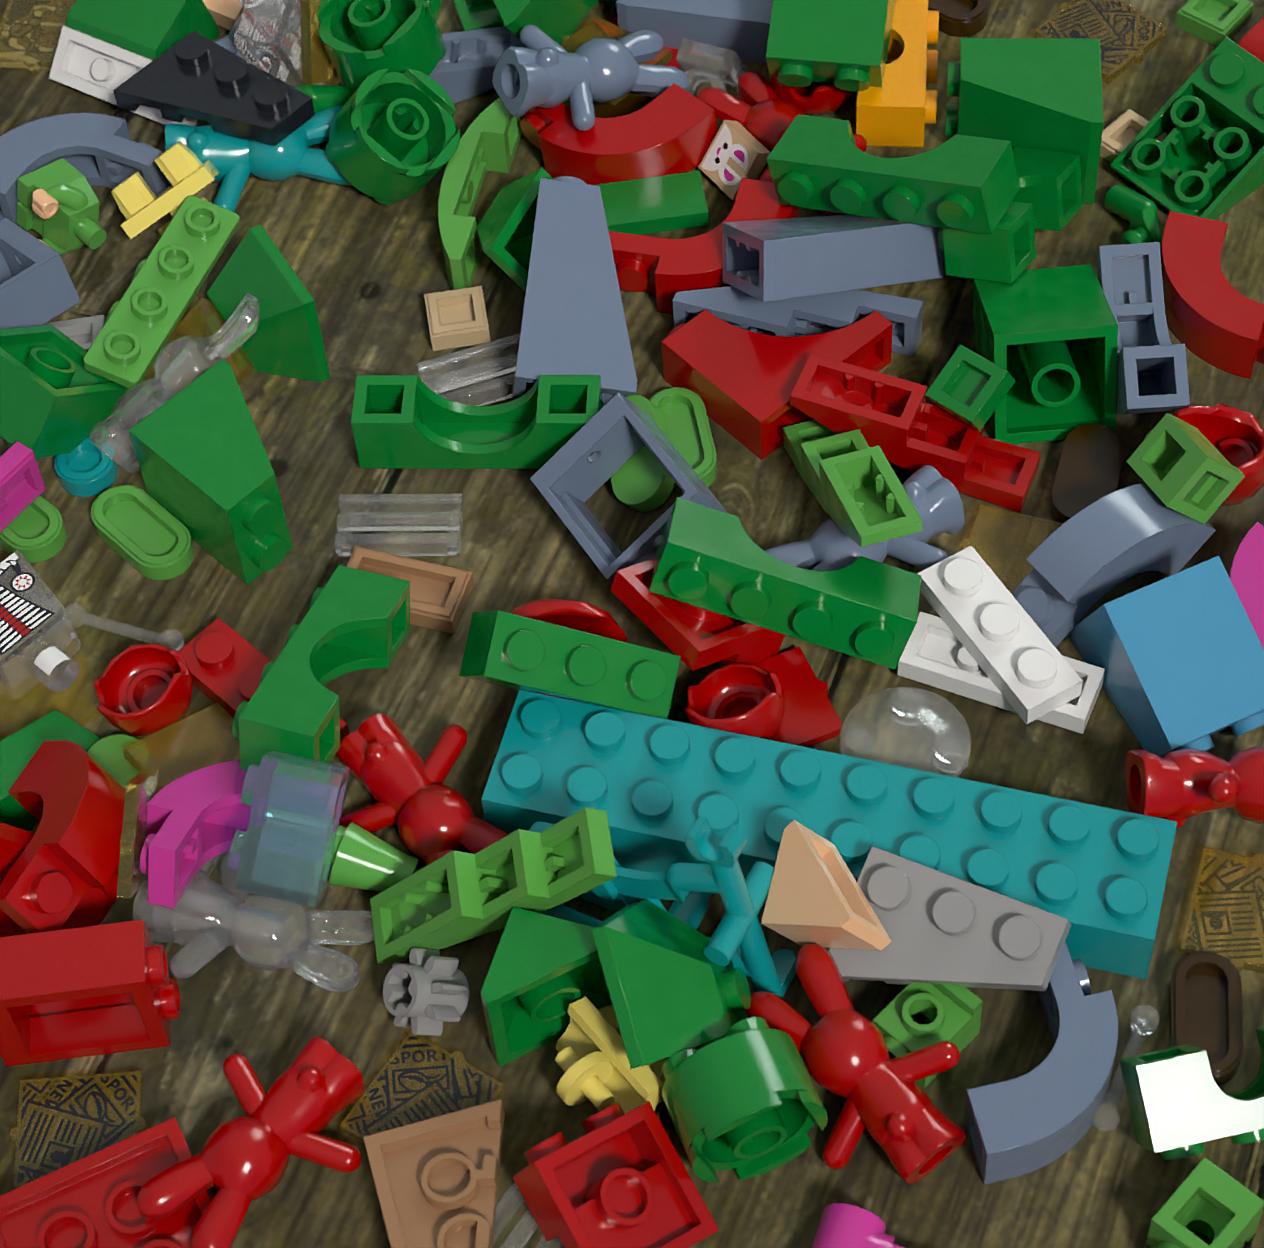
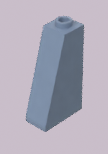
(720, 23)
(826, 255)
(573, 294)

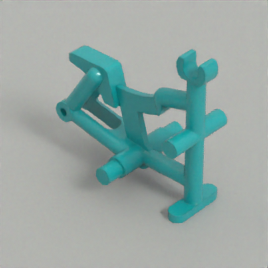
(692, 886)

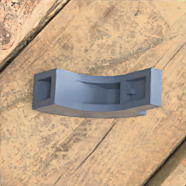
(88, 141)
(1149, 367)
(1100, 549)
(1046, 1112)

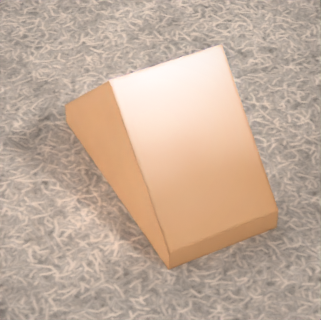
(817, 896)

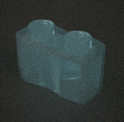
(290, 827)

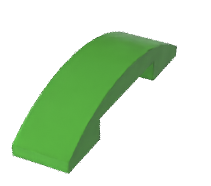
(484, 147)

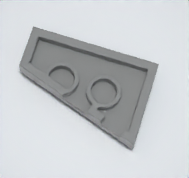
(951, 931)

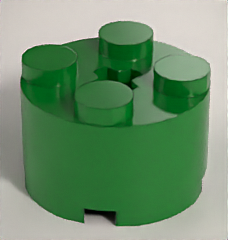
(379, 36)
(393, 135)
(742, 1101)

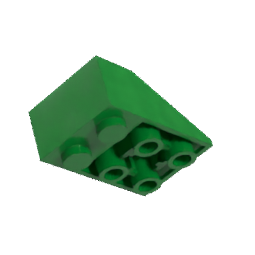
(1212, 140)

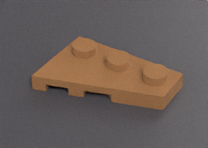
(440, 1178)

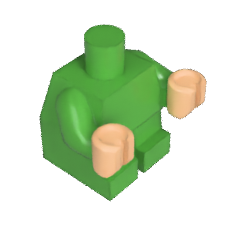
(59, 207)

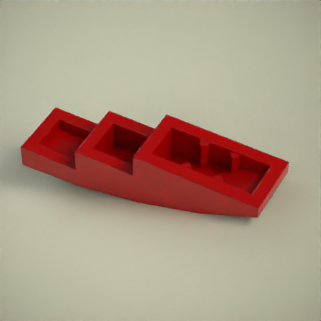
(914, 432)

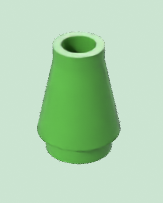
(367, 861)

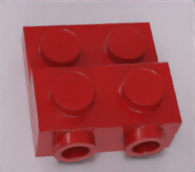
(691, 631)
(615, 1186)

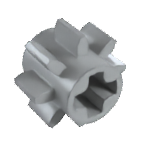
(426, 992)

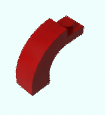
(651, 142)
(690, 263)
(1202, 304)
(76, 836)

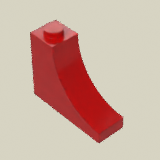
(751, 375)

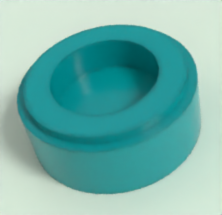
(85, 470)

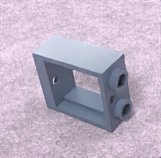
(31, 280)
(575, 476)

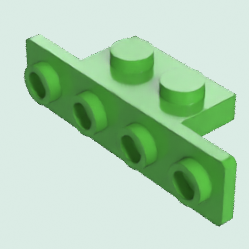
(161, 292)

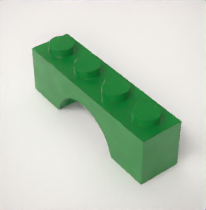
(953, 186)
(411, 427)
(717, 567)
(349, 628)

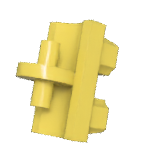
(140, 203)
(598, 1063)

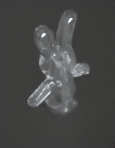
(174, 369)
(260, 928)

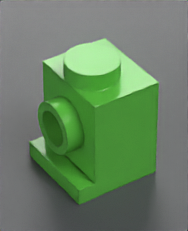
(1184, 469)
(949, 1015)
(1210, 1205)

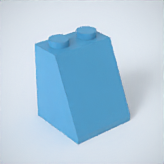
(1178, 659)

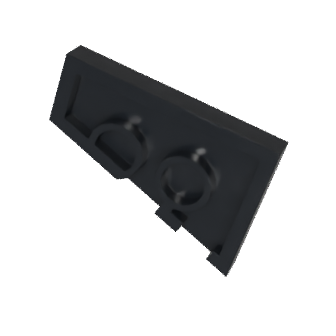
(219, 87)

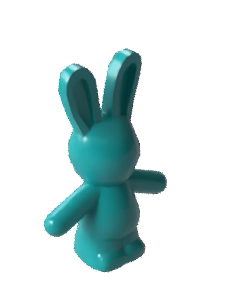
(239, 157)

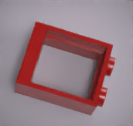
(84, 993)

